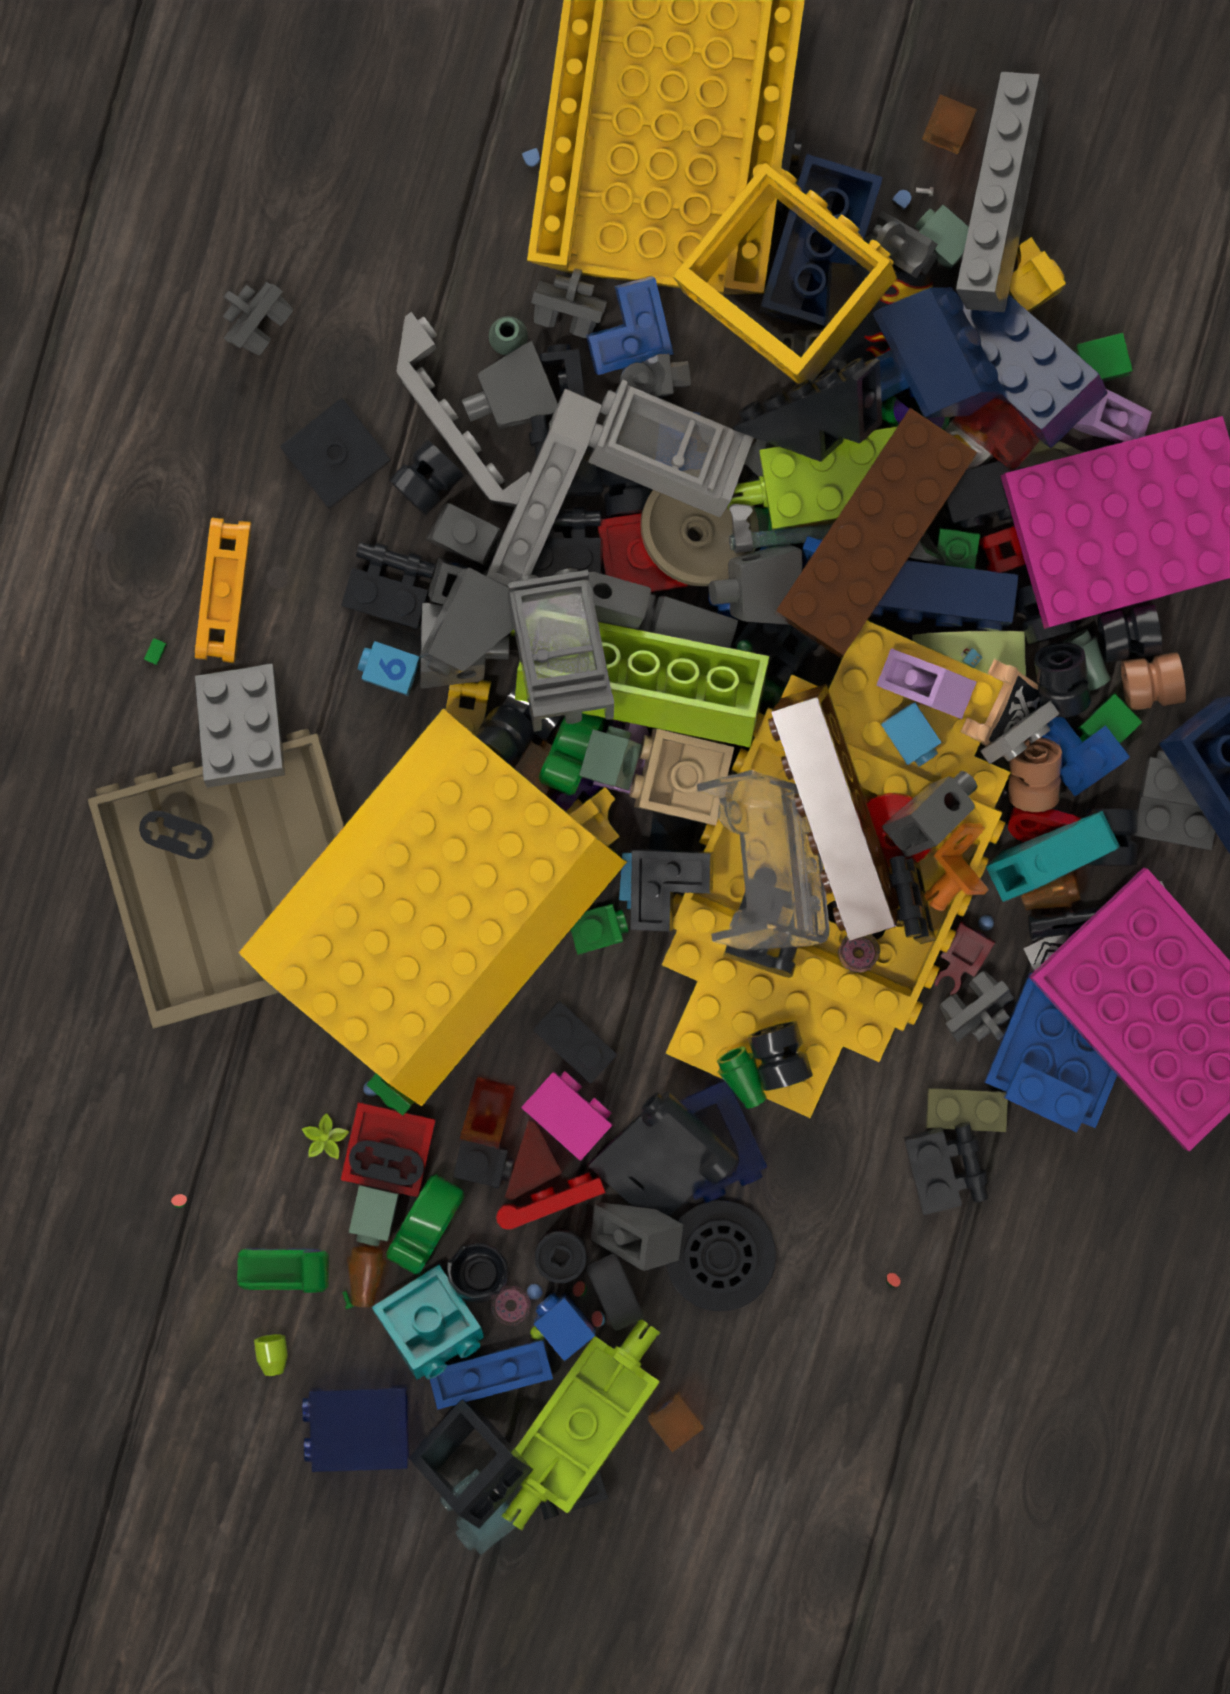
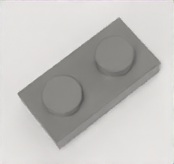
(1012, 741)

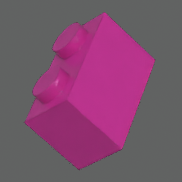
(567, 1114)

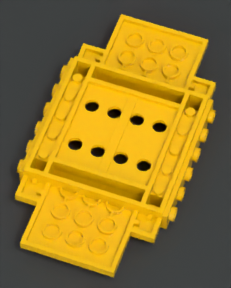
(823, 996)

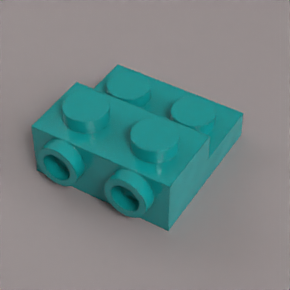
(429, 1324)

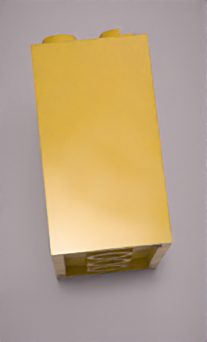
(731, 229)

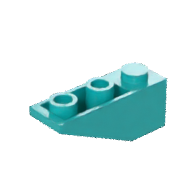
(1051, 856)

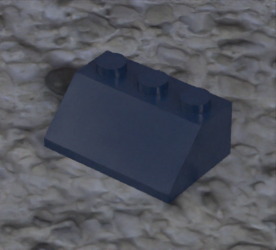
(939, 353)

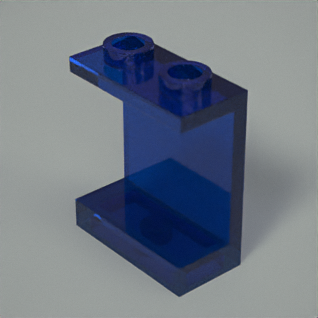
(357, 1429)

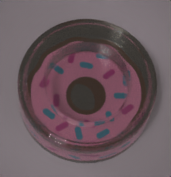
(859, 954)
(511, 1306)

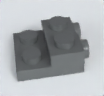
(1168, 809)

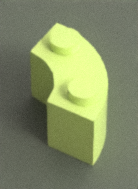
(999, 645)

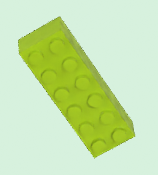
(680, 684)

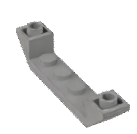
(414, 347)
(545, 488)

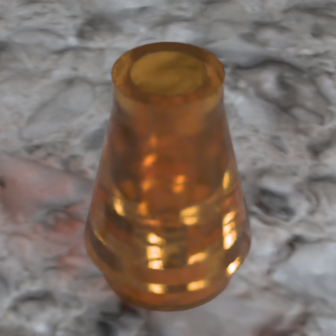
(1054, 894)
(365, 1274)

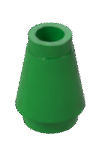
(742, 1076)

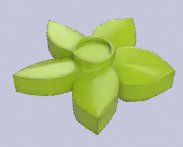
(325, 1138)

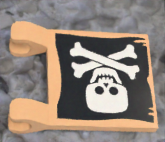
(1015, 701)

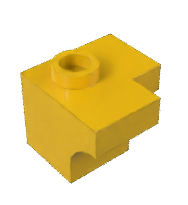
(1035, 278)
(594, 816)

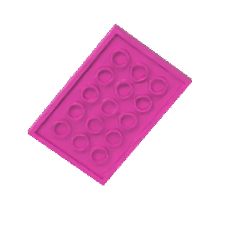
(1125, 521)
(1151, 1004)

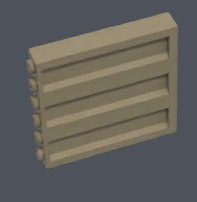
(196, 915)

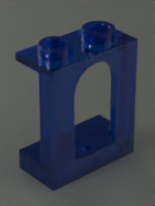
(750, 1157)

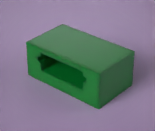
(155, 651)

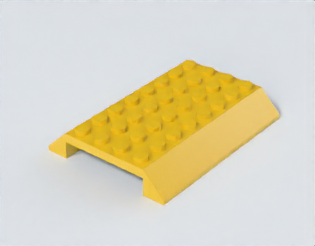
(659, 131)
(431, 908)

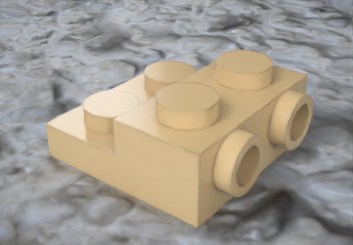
(672, 772)

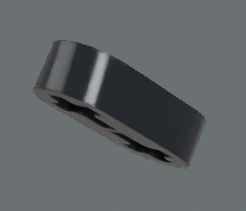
(180, 826)
(385, 1172)

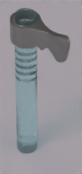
(744, 540)

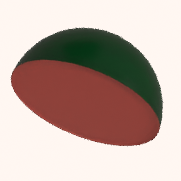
(892, 1280)

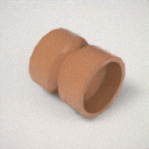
(1153, 681)
(1035, 776)

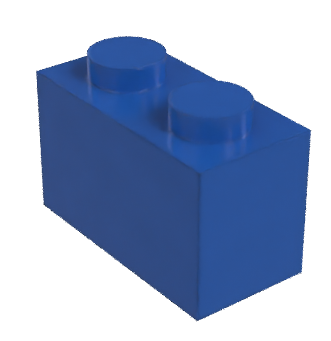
(563, 1324)

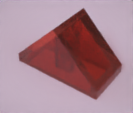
(1000, 432)
(487, 1113)
(533, 1164)

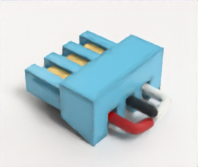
(972, 657)

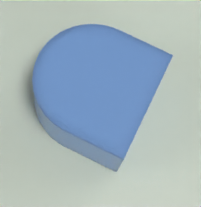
(531, 157)
(902, 199)

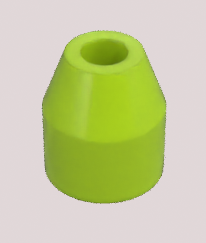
(271, 1353)

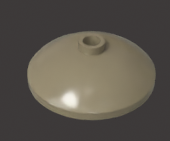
(666, 539)

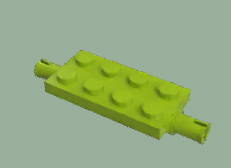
(809, 490)
(583, 1423)

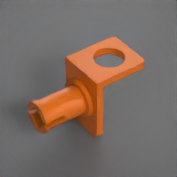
(957, 873)

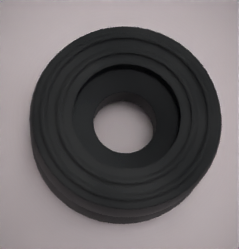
(615, 1292)

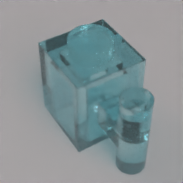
(490, 1533)

